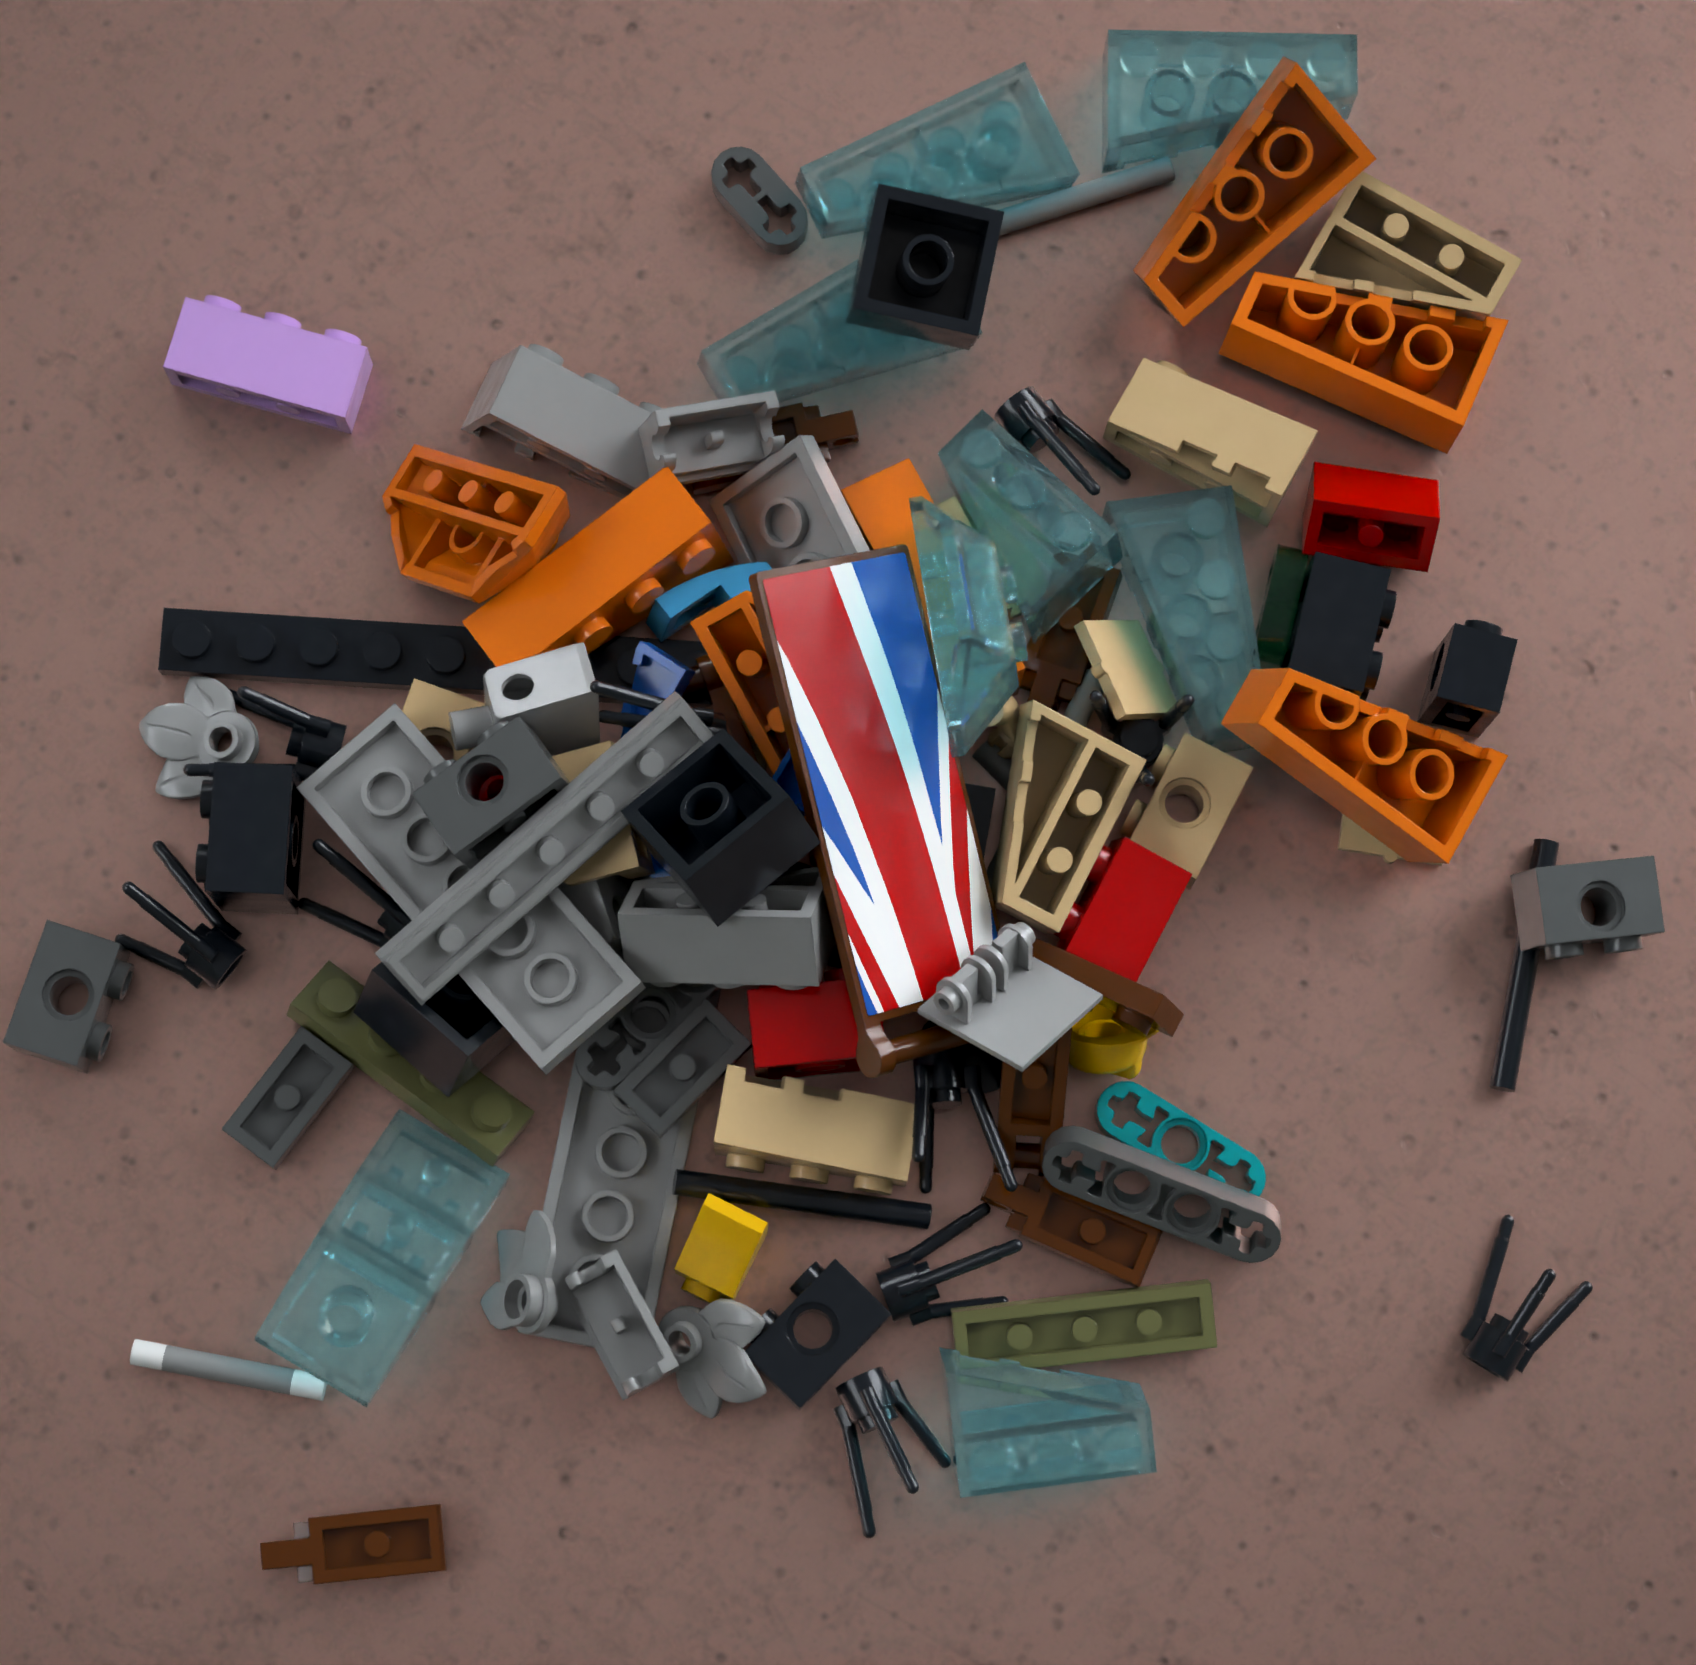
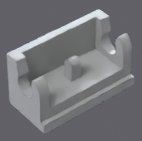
(711, 437)
(620, 1325)

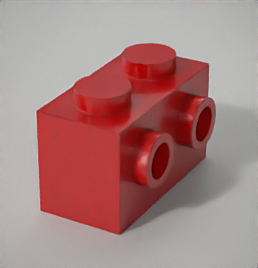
(1371, 516)
(1123, 908)

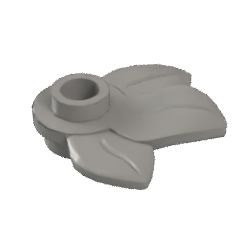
(192, 734)
(526, 1288)
(715, 1363)

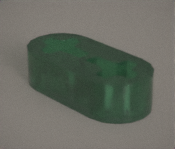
(1280, 603)

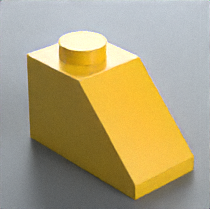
(720, 1250)

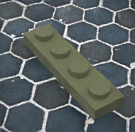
(476, 1115)
(1089, 1325)

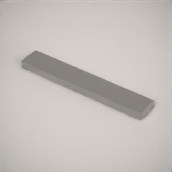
(540, 852)

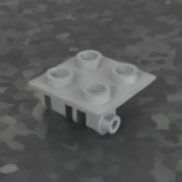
(1009, 999)

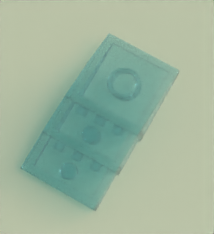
(382, 1258)

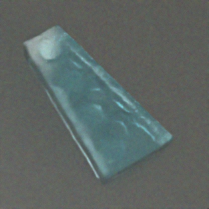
(1193, 86)
(969, 148)
(808, 347)
(1195, 598)

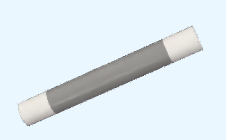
(227, 1369)

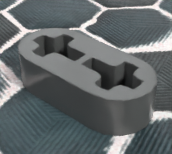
(749, 210)

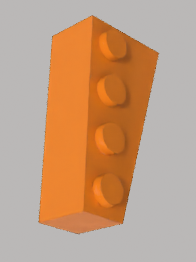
(1257, 189)
(1366, 354)
(603, 575)
(1370, 762)

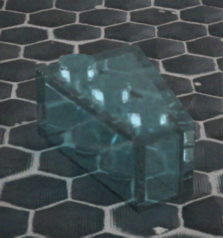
(1034, 519)
(1041, 1427)

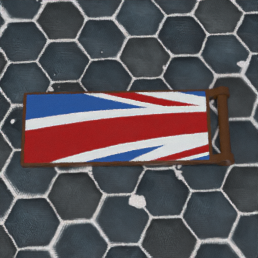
(877, 786)

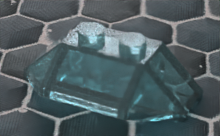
(967, 621)

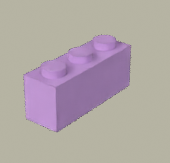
(269, 363)

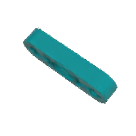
(1205, 1136)

